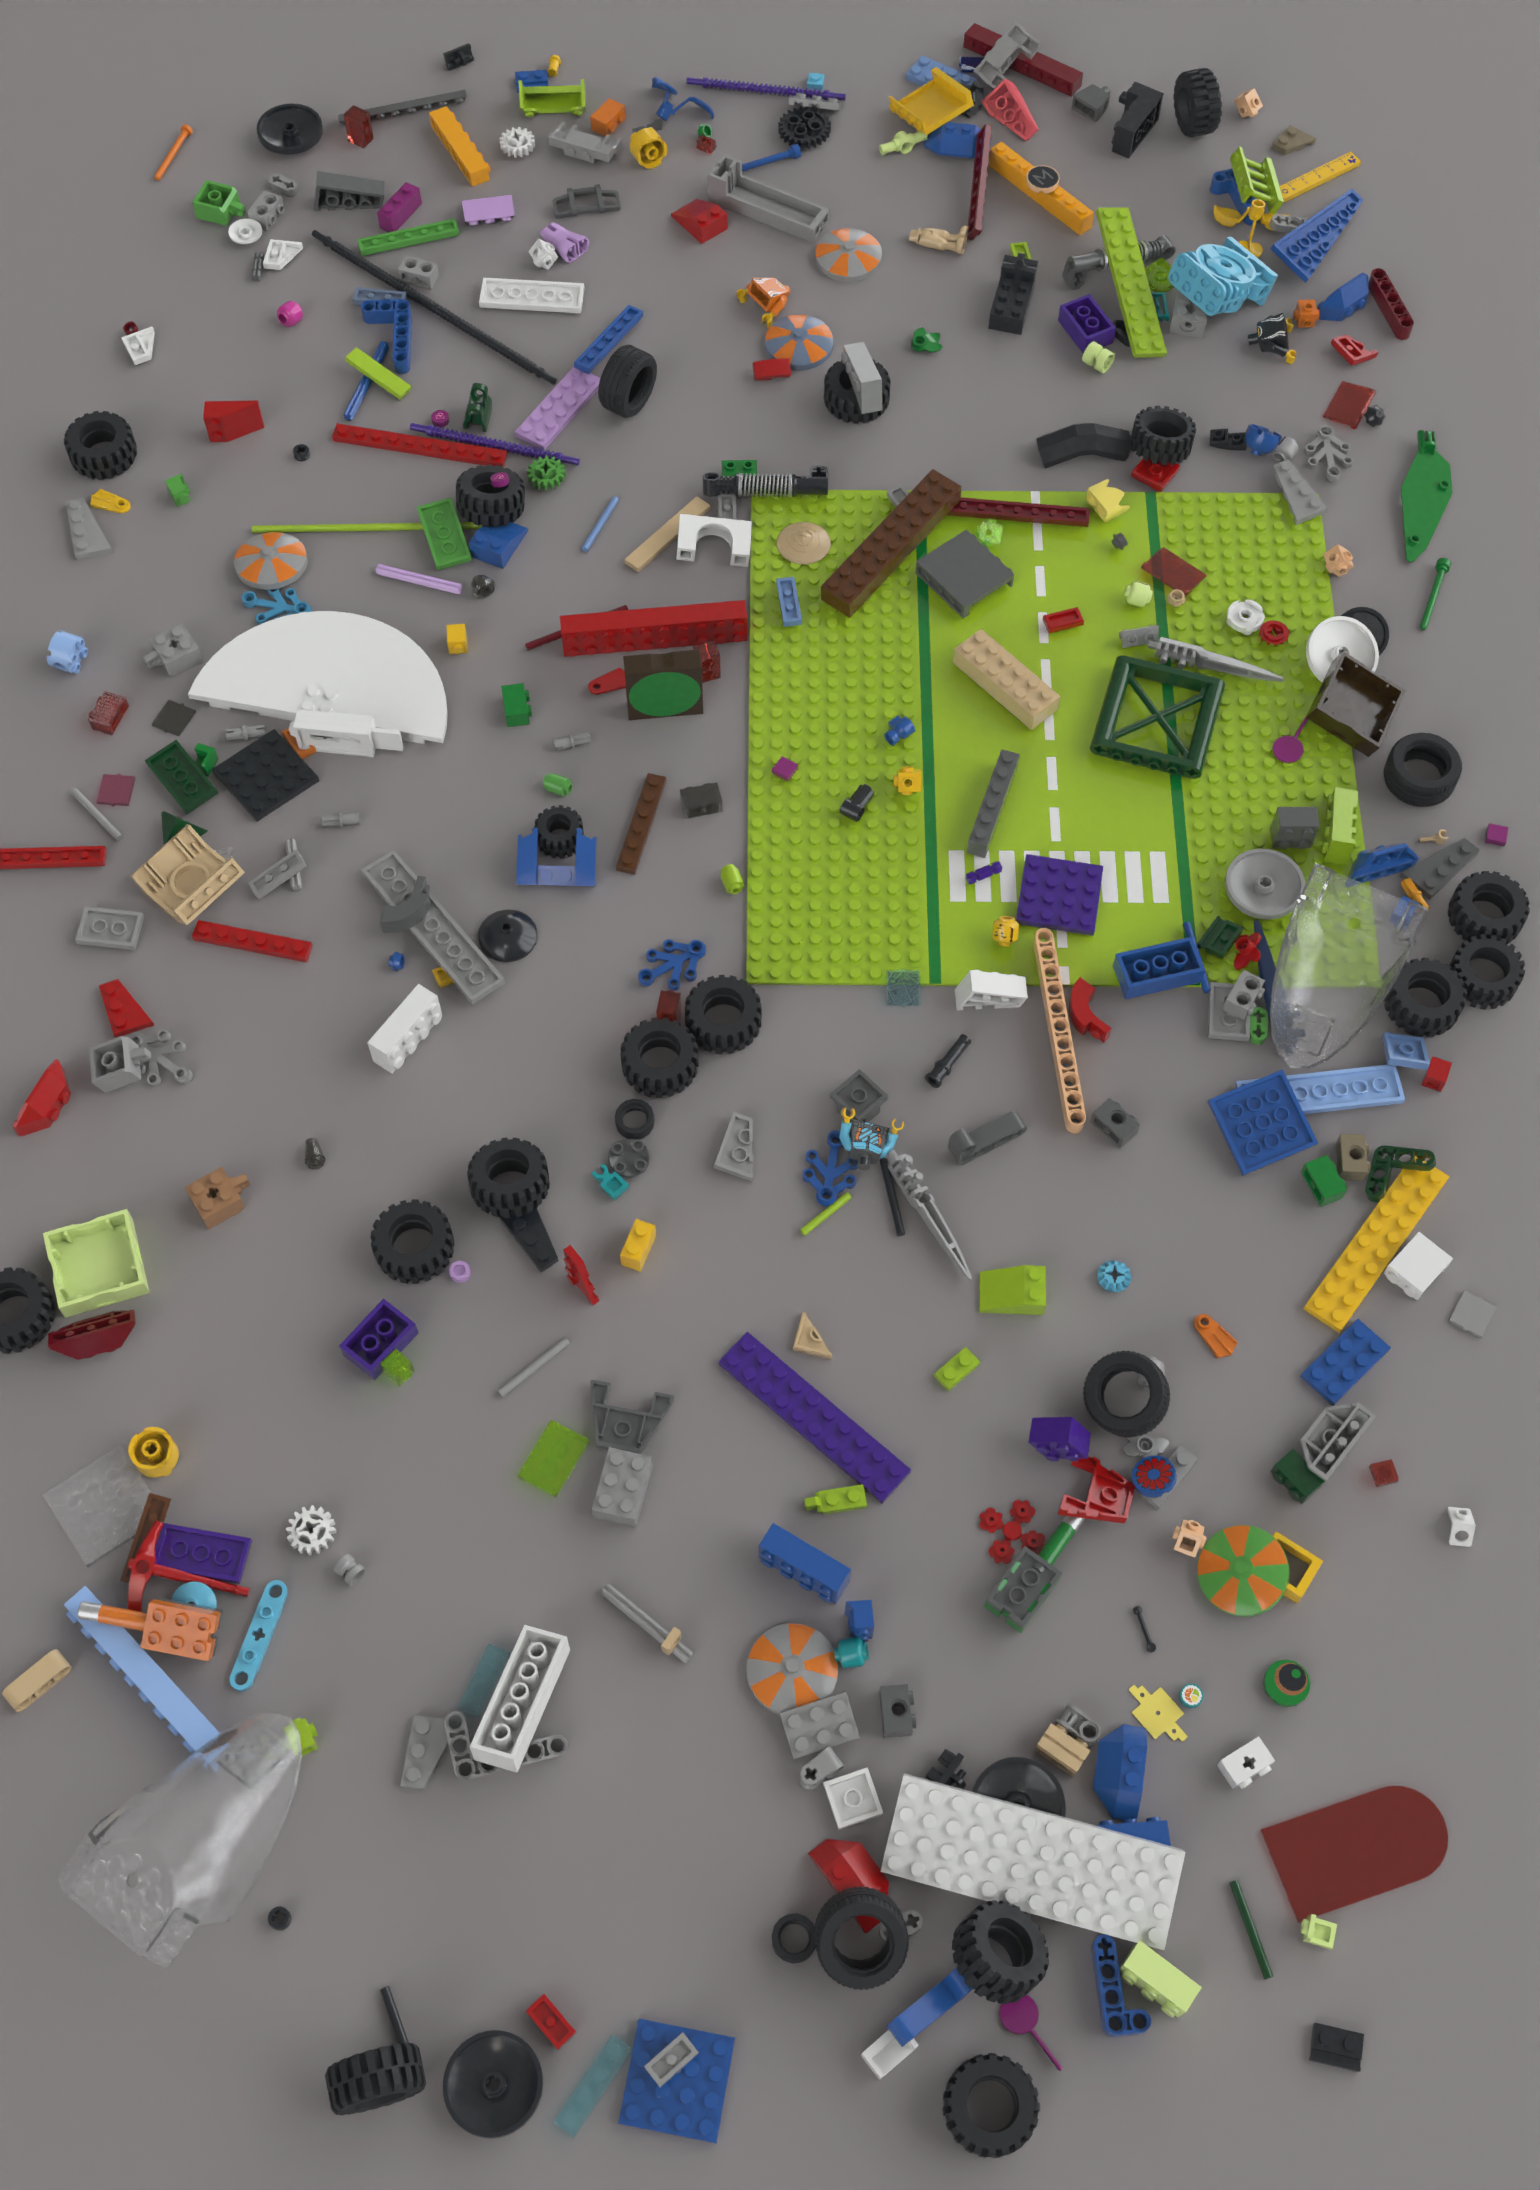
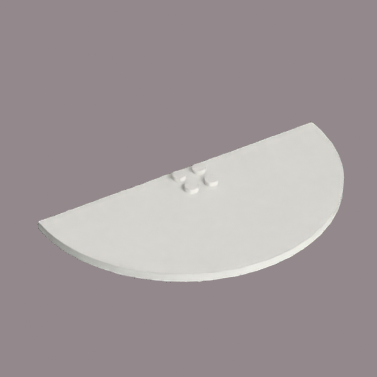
(328, 665)

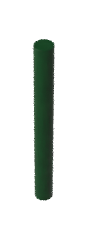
(1251, 1929)

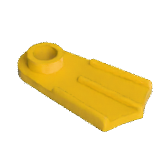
(109, 501)

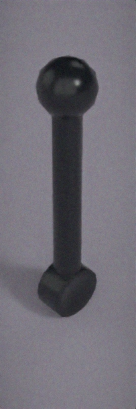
(1151, 1647)

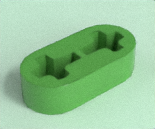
(1262, 1026)

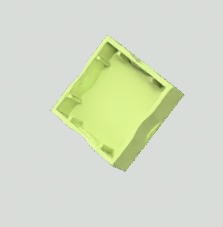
(96, 1263)

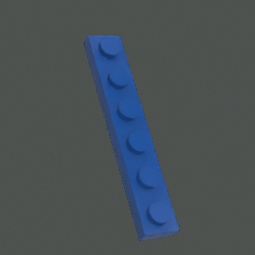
(608, 339)

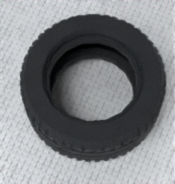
(627, 381)
(1428, 748)
(1115, 1364)
(870, 1971)

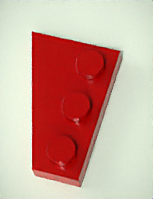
(123, 1010)
(578, 1274)

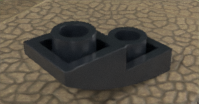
(1229, 441)

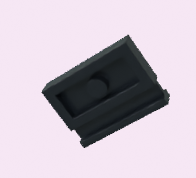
(1336, 2047)

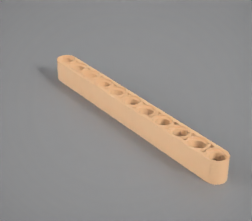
(1058, 1038)

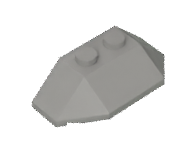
(1334, 1436)

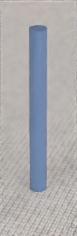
(600, 523)

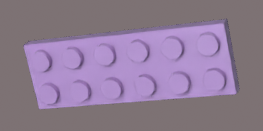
(558, 408)

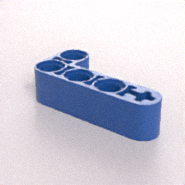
(1225, 182)
(1114, 1985)
(929, 2008)

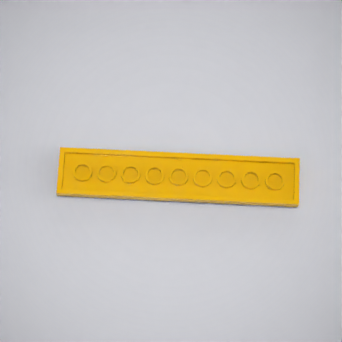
(1374, 1246)

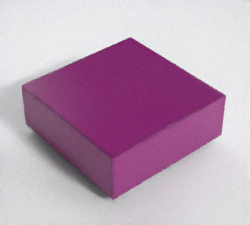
(784, 768)
(1496, 834)

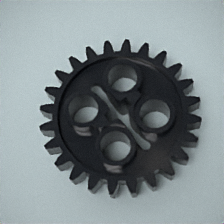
(804, 127)

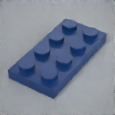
(1345, 1362)

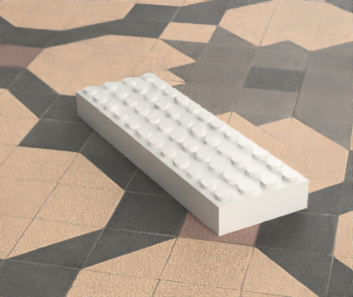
(1033, 1861)

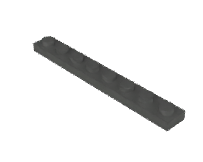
(411, 105)

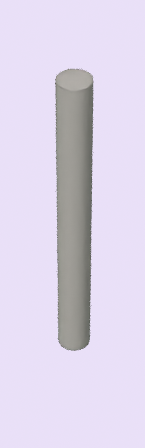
(96, 814)
(533, 1367)

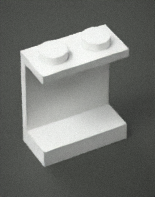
(1417, 1266)

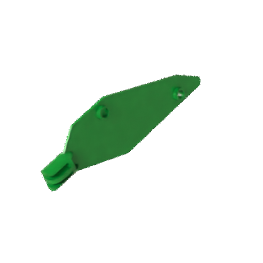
(1424, 495)

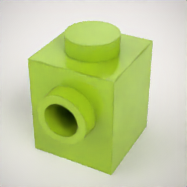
(307, 1734)

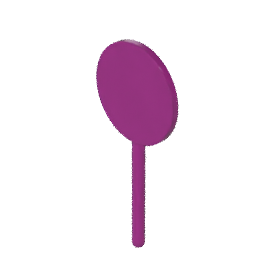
(1289, 748)
(1021, 2019)

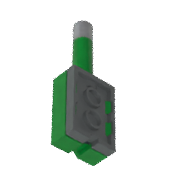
(1031, 1578)

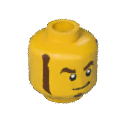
(1005, 930)

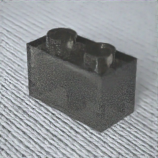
(701, 800)

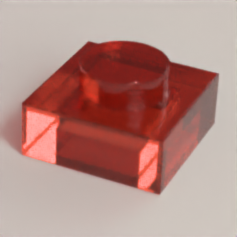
(1384, 1473)

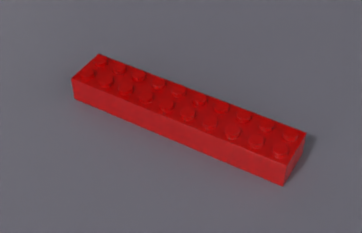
(653, 628)

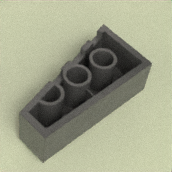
(347, 192)

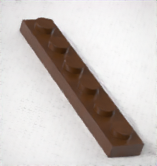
(641, 824)

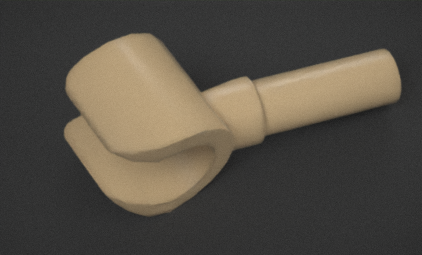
(1438, 838)

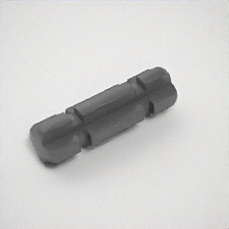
(257, 266)

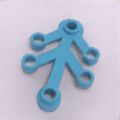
(250, 601)

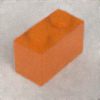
(608, 117)

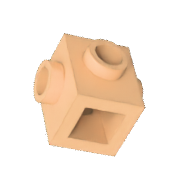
(1248, 103)
(1338, 560)
(1189, 1537)

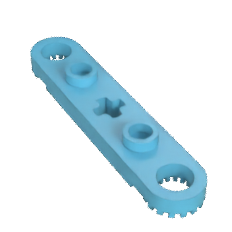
(253, 1651)

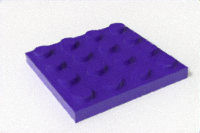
(1059, 894)

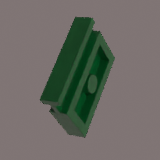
(1220, 937)

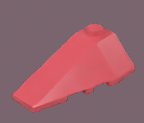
(1010, 109)

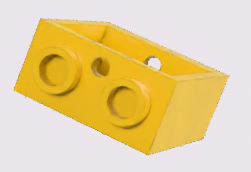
(1314, 1563)

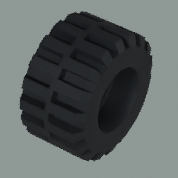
(558, 819)

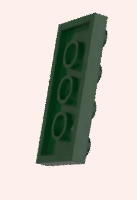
(181, 777)

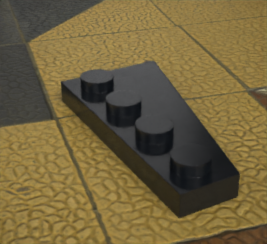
(532, 1237)

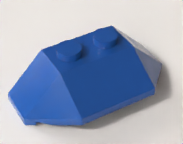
(953, 140)
(1345, 300)
(1382, 862)
(1121, 1771)

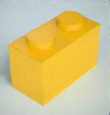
(638, 1245)

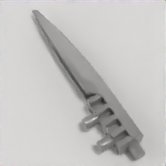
(1205, 659)
(918, 1198)

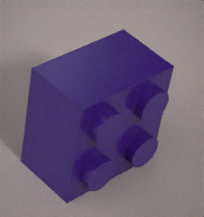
(1059, 1438)

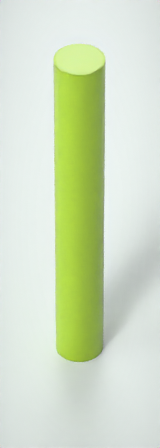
(825, 1214)

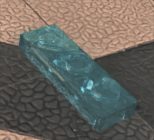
(484, 1680)

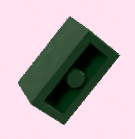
(1296, 1477)

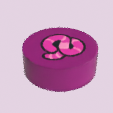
(440, 418)
(500, 479)

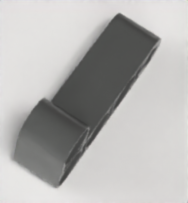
(972, 1145)

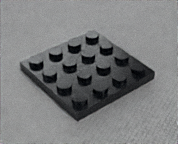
(265, 775)

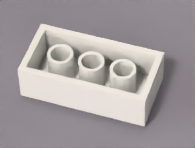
(405, 1029)

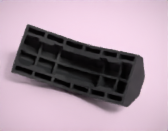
(1083, 440)

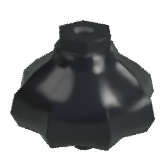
(1374, 415)

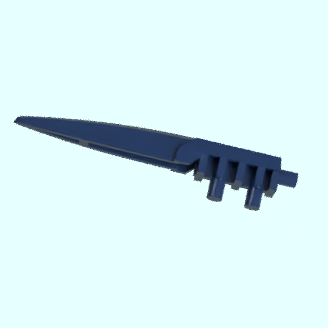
(1265, 966)

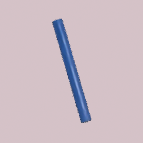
(1189, 933)

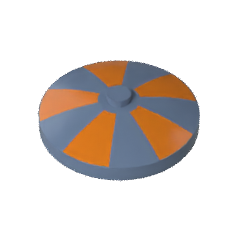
(801, 339)

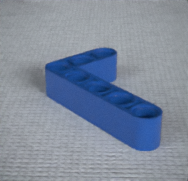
(397, 312)

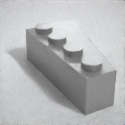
(863, 376)

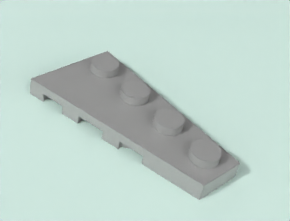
(85, 531)

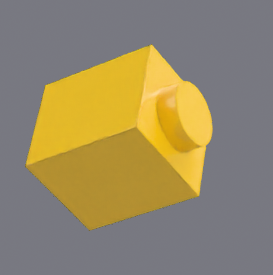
(457, 638)

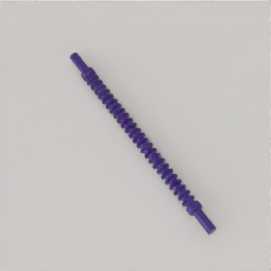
(430, 430)

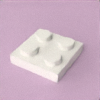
(853, 1798)

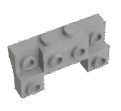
(1004, 53)
(584, 145)

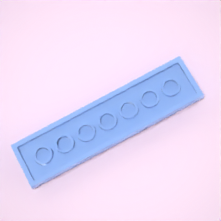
(1345, 1088)

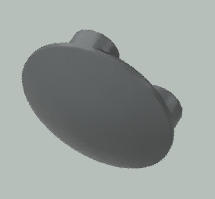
(629, 1157)

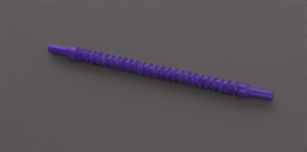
(705, 82)

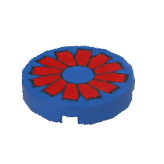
(1154, 1476)

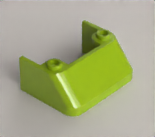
(552, 99)

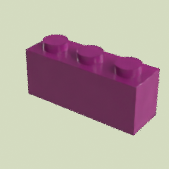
(399, 207)

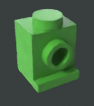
(178, 490)

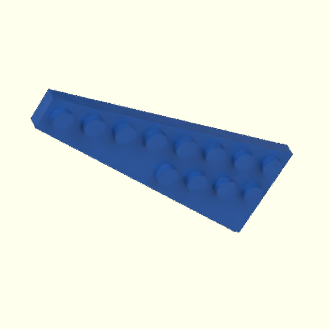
(1310, 242)

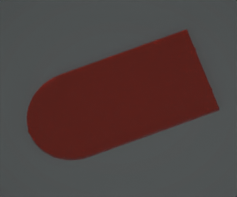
(1357, 1849)

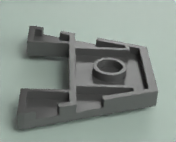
(625, 1427)

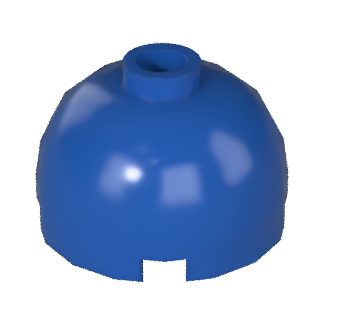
(1261, 439)

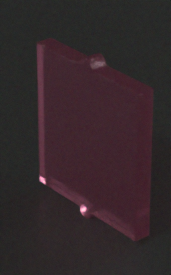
(116, 790)

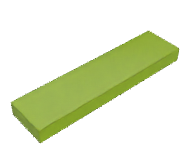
(378, 373)

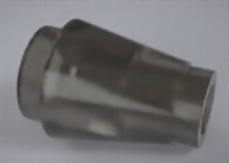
(313, 1154)

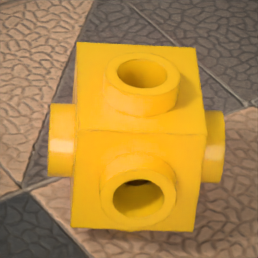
(912, 785)

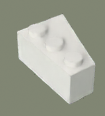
(991, 988)

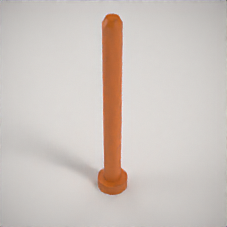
(186, 131)

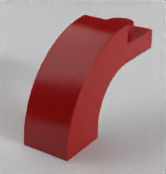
(1082, 1016)

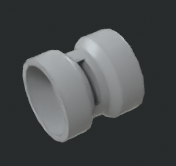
(349, 1570)

